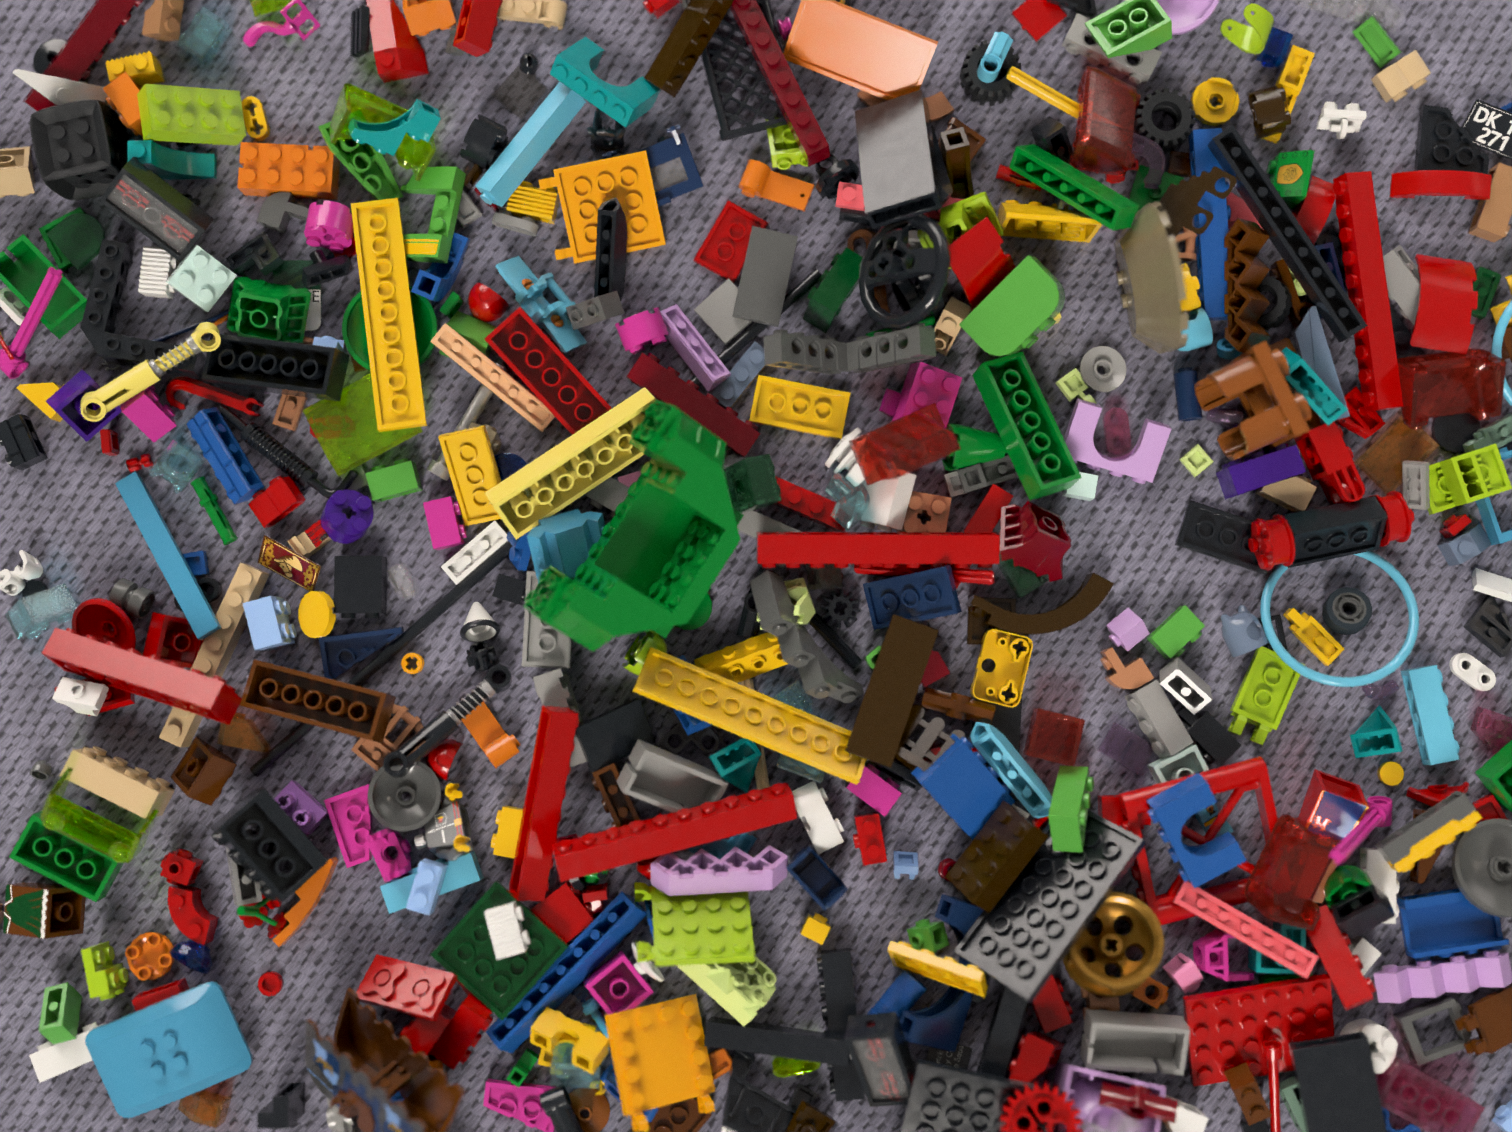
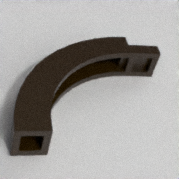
(956, 156)
(1077, 607)

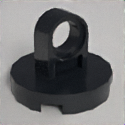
(830, 177)

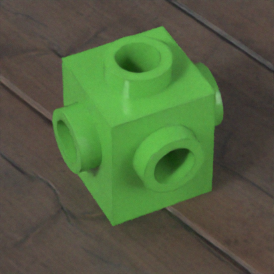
(922, 935)

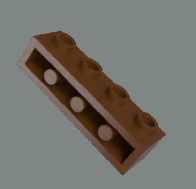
(618, 804)

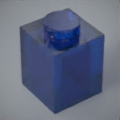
(1275, 48)

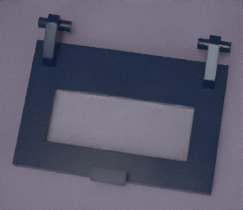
(671, 167)

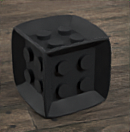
(79, 147)

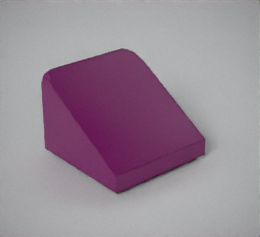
(889, 402)

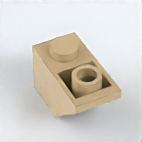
(948, 324)

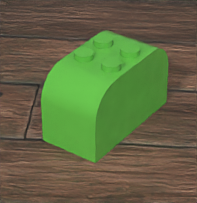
(1016, 310)

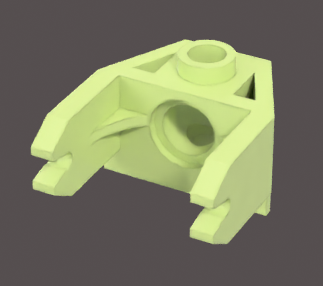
(802, 604)

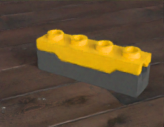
(1428, 831)

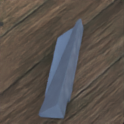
(1316, 353)

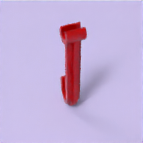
(209, 392)

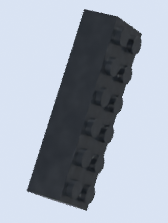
(277, 367)

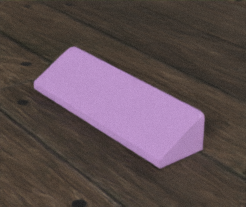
(694, 348)

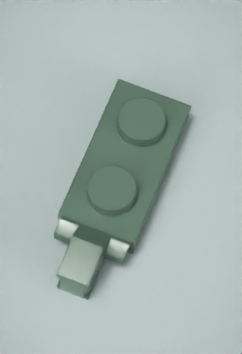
(1496, 432)

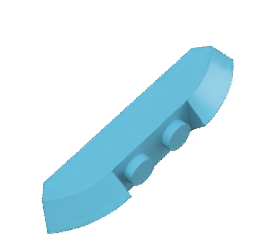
(1012, 769)

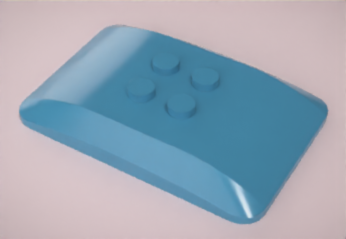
(169, 1050)

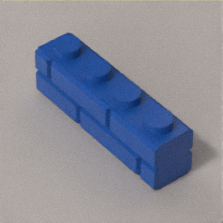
(225, 455)

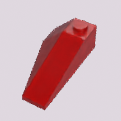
(394, 48)

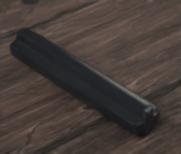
(835, 641)

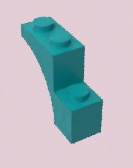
(386, 137)

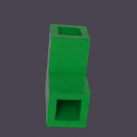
(523, 1067)

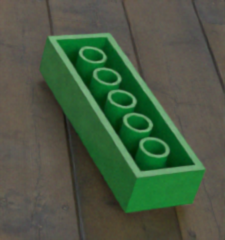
(1026, 426)

